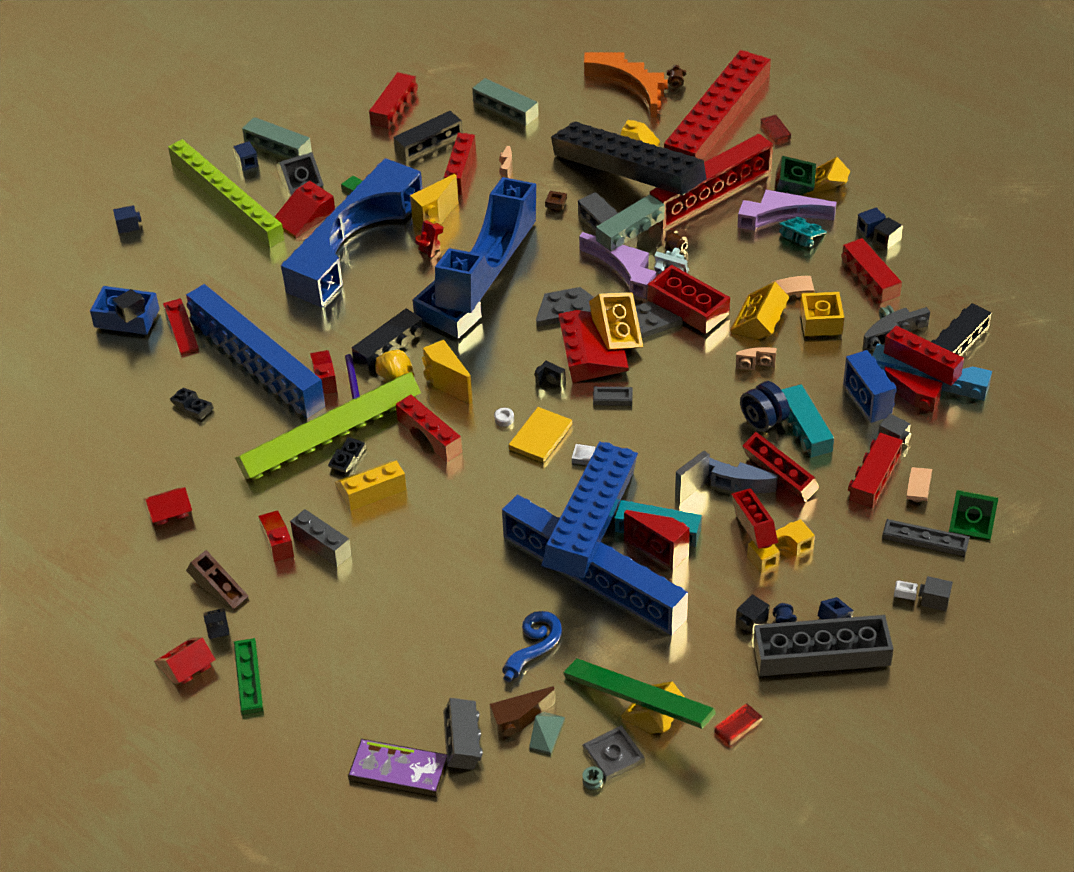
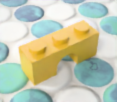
(792, 537)

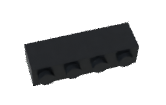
(427, 135)
(964, 329)
(390, 336)

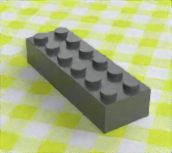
(822, 645)

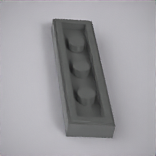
(925, 537)

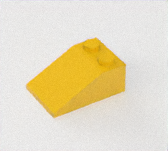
(434, 202)
(616, 320)
(446, 371)

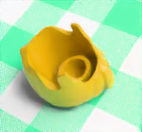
(393, 364)

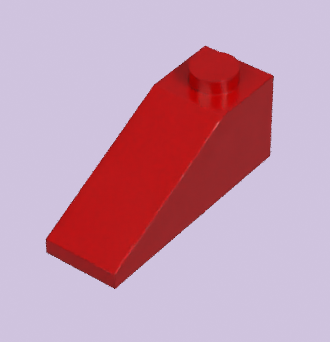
(180, 326)
(324, 369)
(915, 389)
(276, 536)

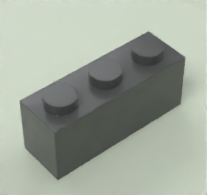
(321, 538)
(462, 734)

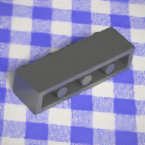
(596, 211)

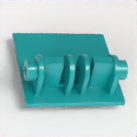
(800, 231)

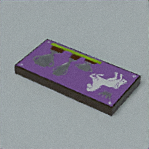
(398, 767)

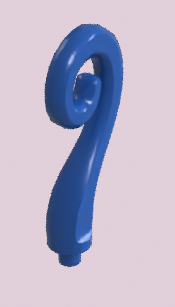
(518, 659)

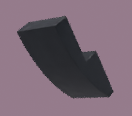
(190, 403)
(348, 455)

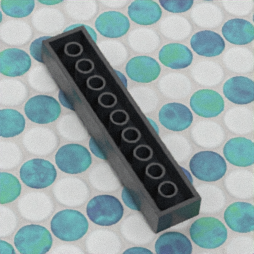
(629, 158)

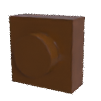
(555, 200)

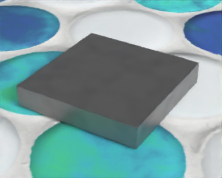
(692, 476)
(613, 753)

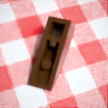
(216, 580)
(518, 712)

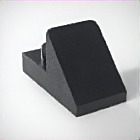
(216, 623)

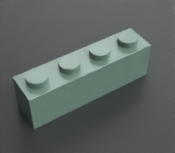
(505, 101)
(276, 138)
(630, 222)

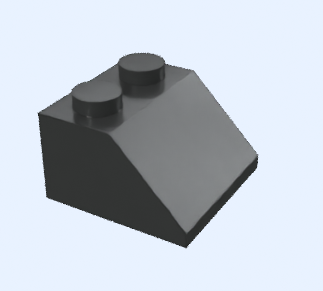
(299, 171)

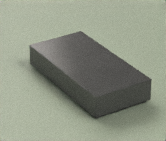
(613, 396)

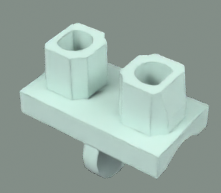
(670, 258)

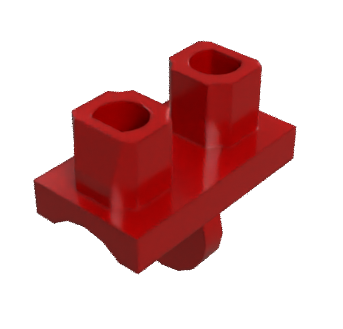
(428, 240)

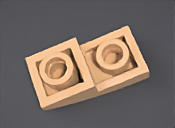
(506, 163)
(796, 285)
(749, 358)
(919, 484)

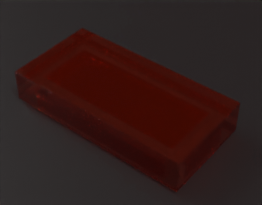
(775, 128)
(738, 724)

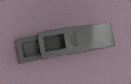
(902, 318)

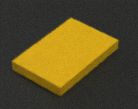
(540, 434)

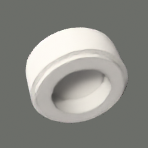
(504, 417)

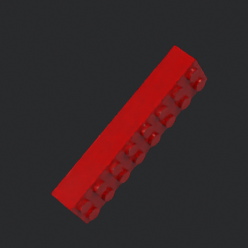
(724, 175)

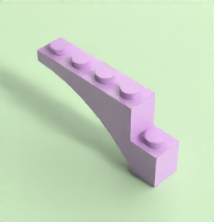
(783, 206)
(627, 261)

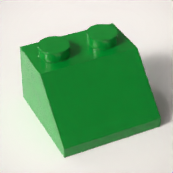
(973, 514)

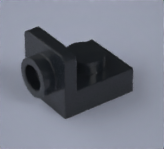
(551, 373)

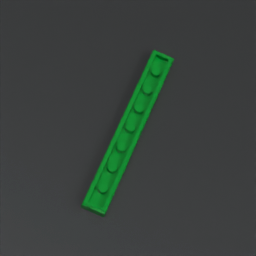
(640, 693)

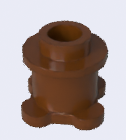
(676, 76)
(675, 241)

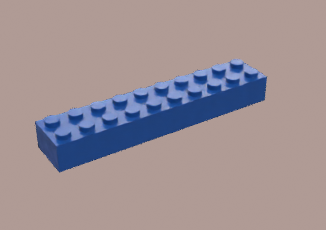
(256, 351)
(590, 510)
(609, 573)

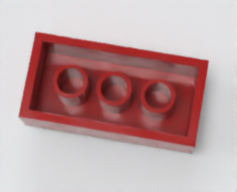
(688, 298)

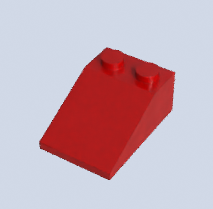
(305, 209)
(657, 536)

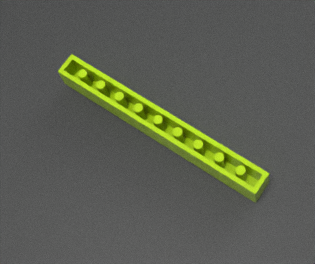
(226, 193)
(326, 426)

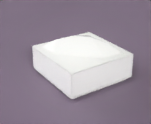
(582, 454)
(905, 590)

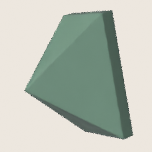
(545, 732)

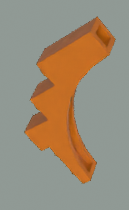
(632, 74)

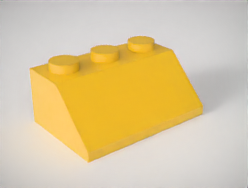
(760, 312)
(372, 485)

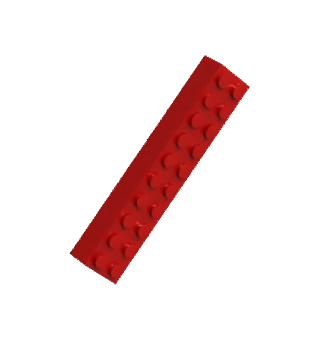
(720, 105)

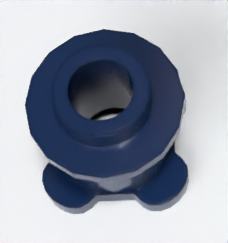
(784, 613)

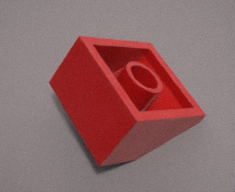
(168, 505)
(186, 660)

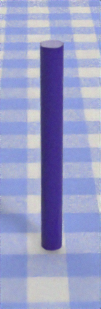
(352, 376)

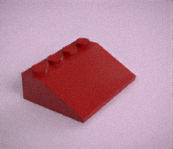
(586, 349)

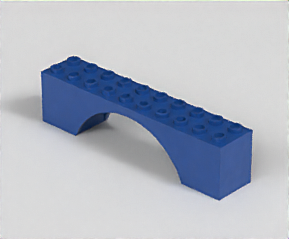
(314, 267)
(466, 276)

